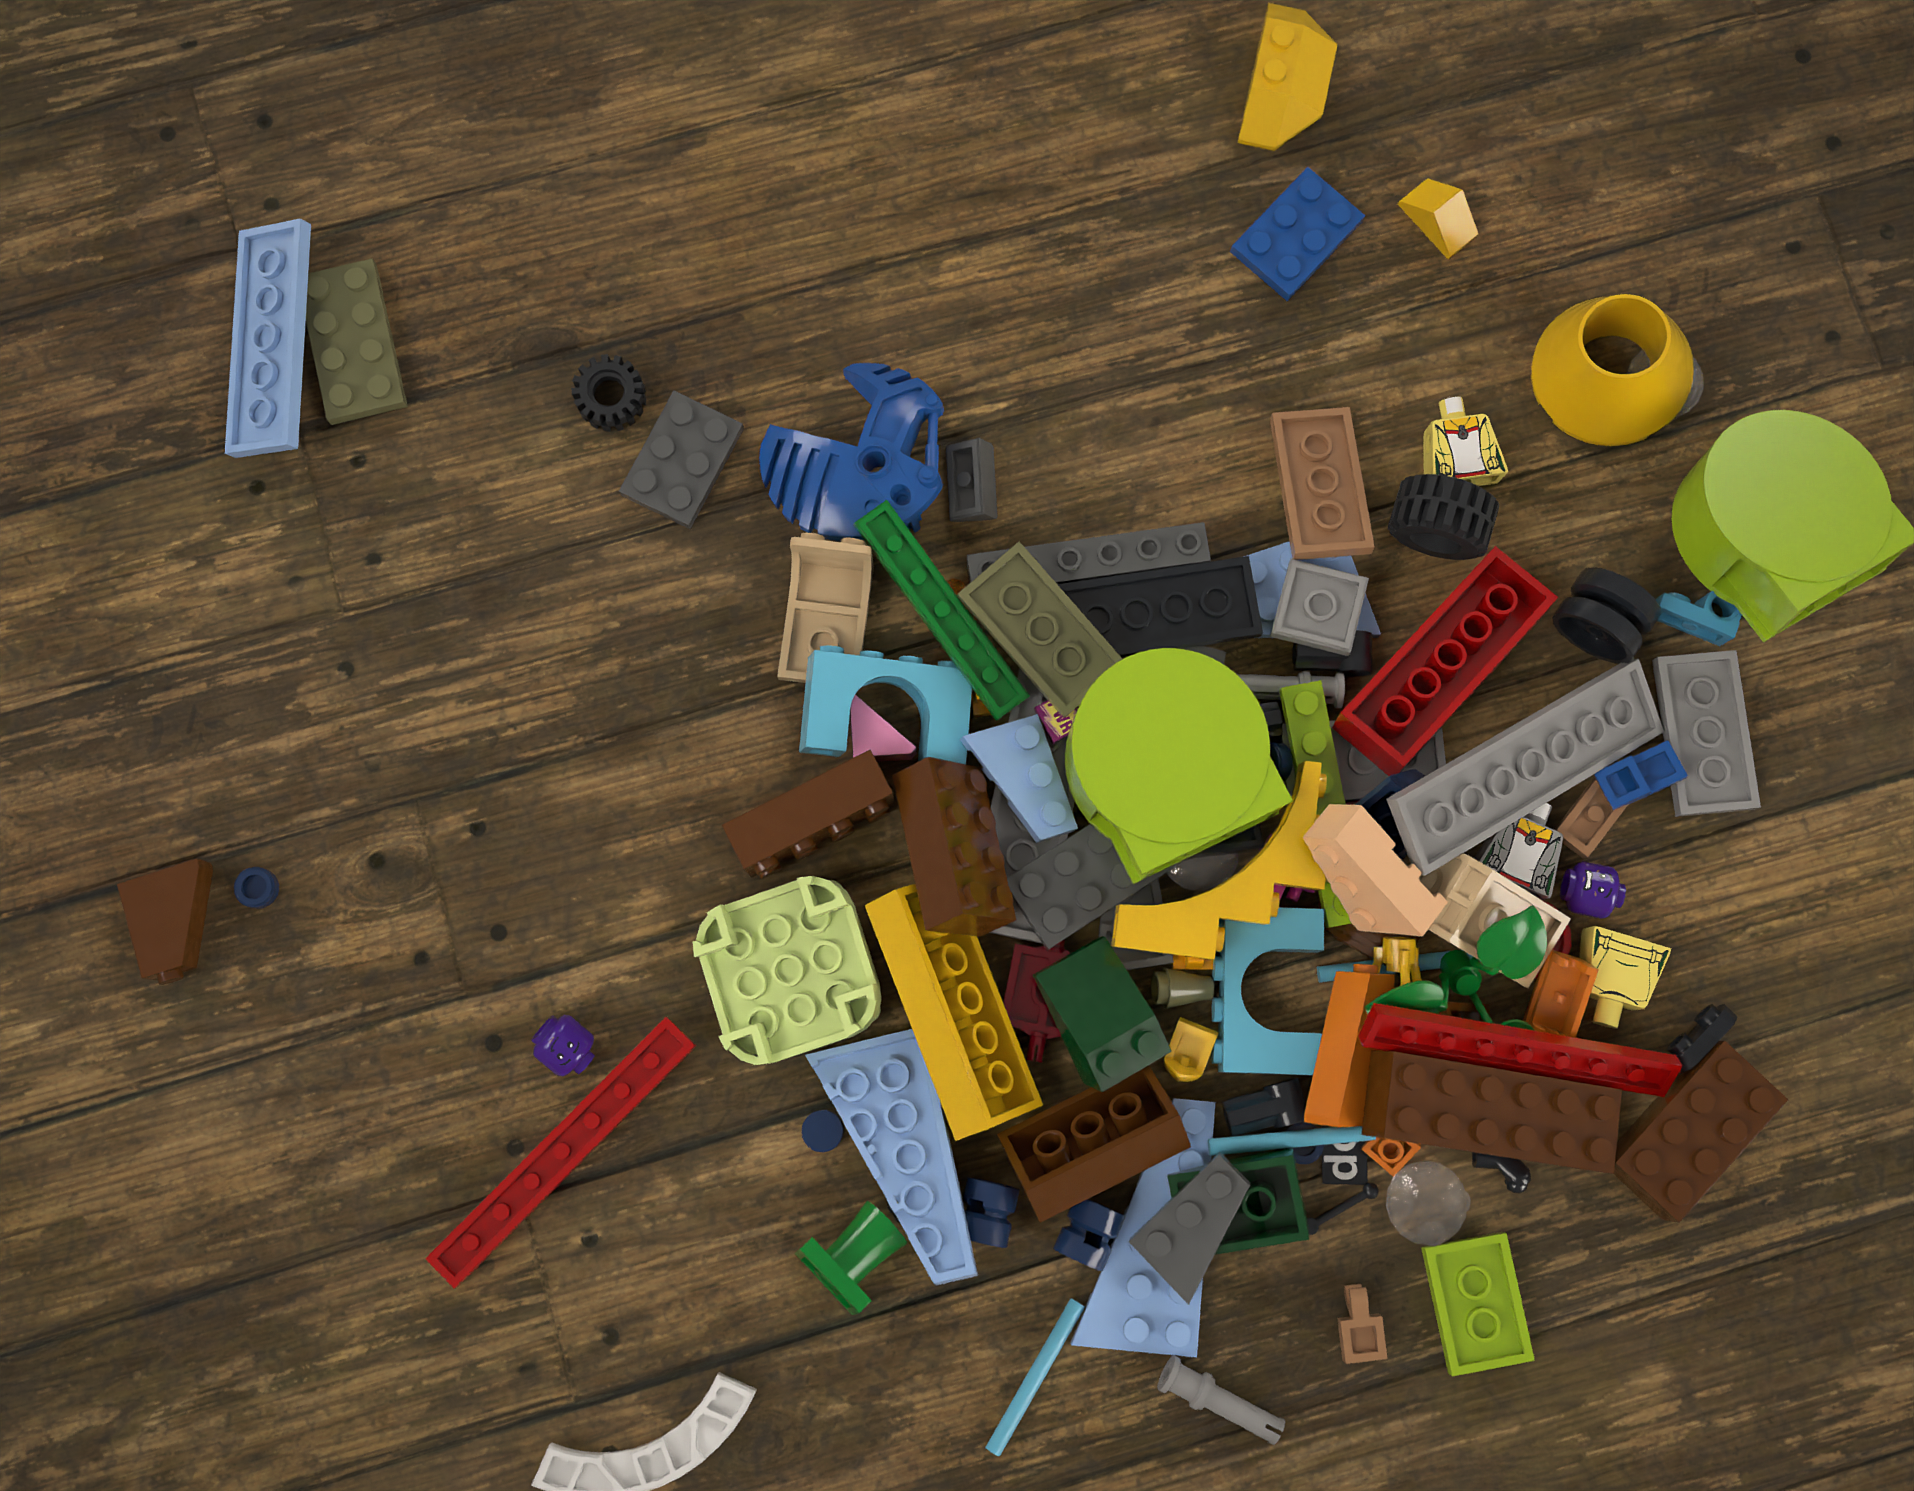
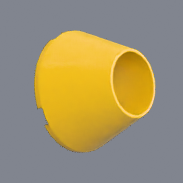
(1606, 405)

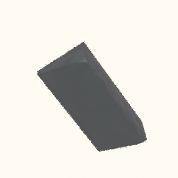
(971, 481)

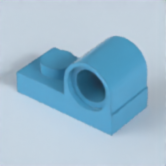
(1699, 618)

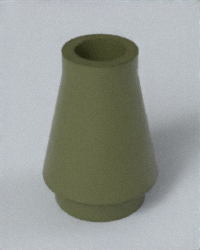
(1178, 988)

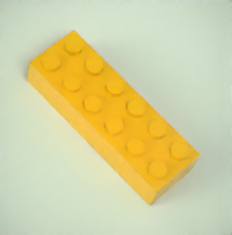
(954, 1017)

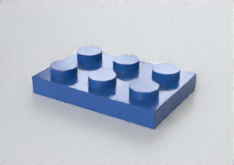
(1297, 233)

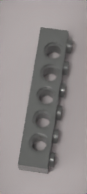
(1111, 554)

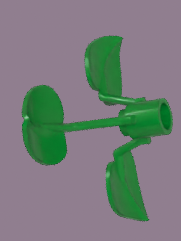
(1510, 945)

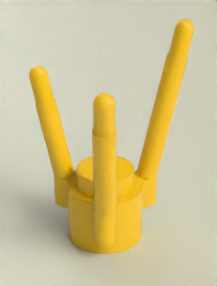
(1400, 956)

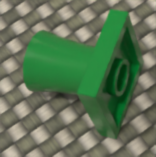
(853, 1256)

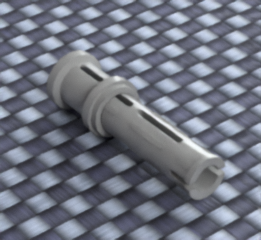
(1268, 686)
(1202, 1392)

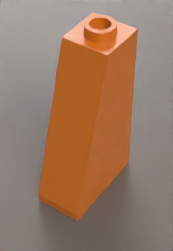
(1342, 1063)

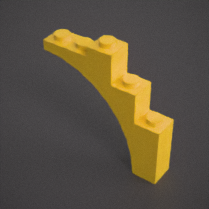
(1248, 896)

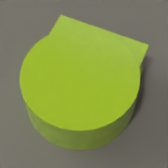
(1786, 518)
(1171, 758)

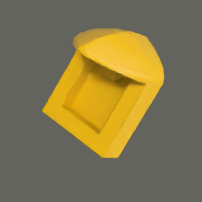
(1190, 1050)

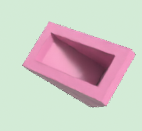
(876, 734)

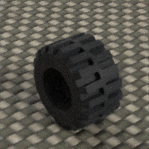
(1443, 516)

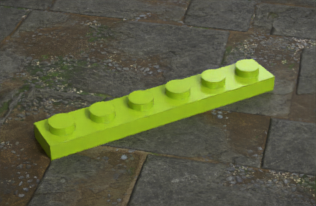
(1313, 741)

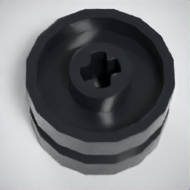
(1606, 615)

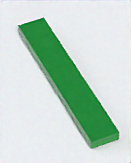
(941, 610)

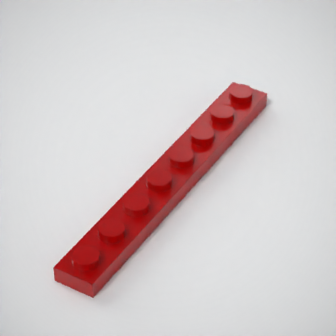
(1518, 1050)
(560, 1152)

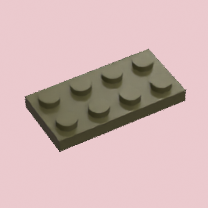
(352, 342)
(1039, 628)

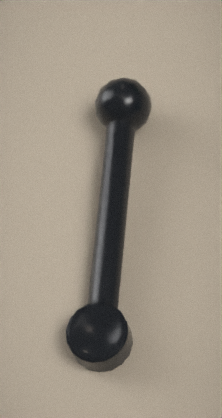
(1369, 1191)

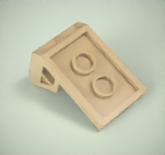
(1479, 899)

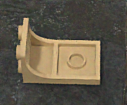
(825, 600)

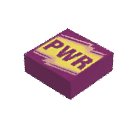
(1052, 721)

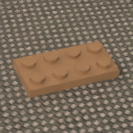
(1321, 483)

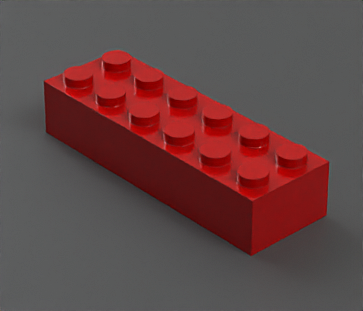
(1444, 662)

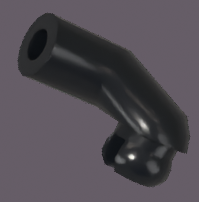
(1515, 1171)

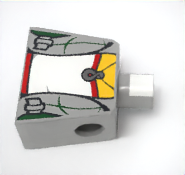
(1525, 852)

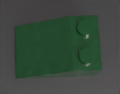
(1101, 1015)
(1271, 1207)

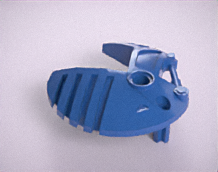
(832, 482)

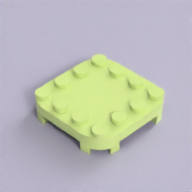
(788, 970)

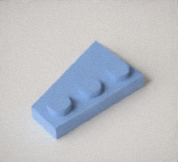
(1026, 773)

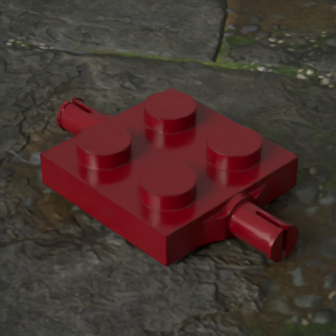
(1024, 999)

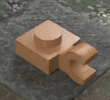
(1361, 1333)

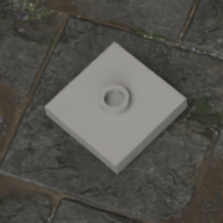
(1319, 607)

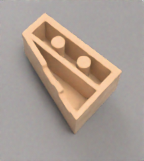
(1368, 875)

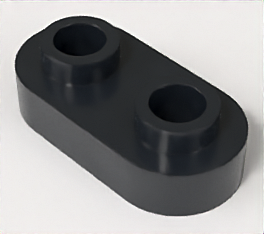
(1710, 1028)

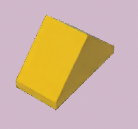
(1441, 215)

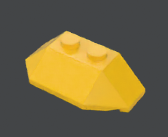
(1287, 78)

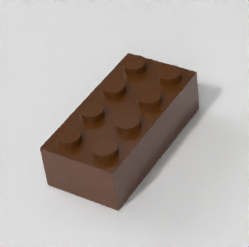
(810, 814)
(953, 848)
(1695, 1132)
(1093, 1142)

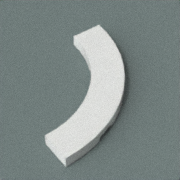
(654, 1462)

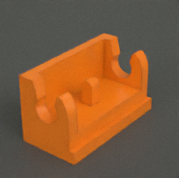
(1560, 994)

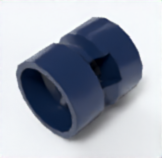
(988, 1211)
(1093, 1217)

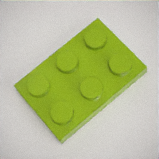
(1477, 1304)

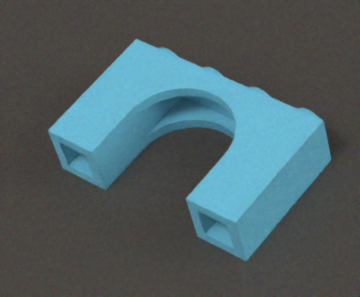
(835, 678)
(1241, 1041)

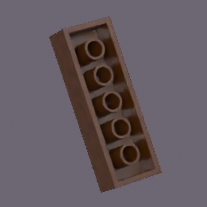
(1491, 1111)

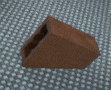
(167, 918)

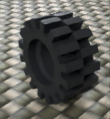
(603, 371)

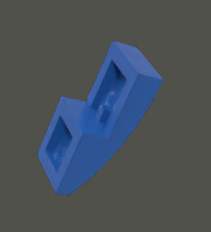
(1640, 775)

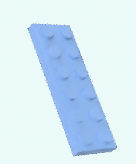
(268, 339)

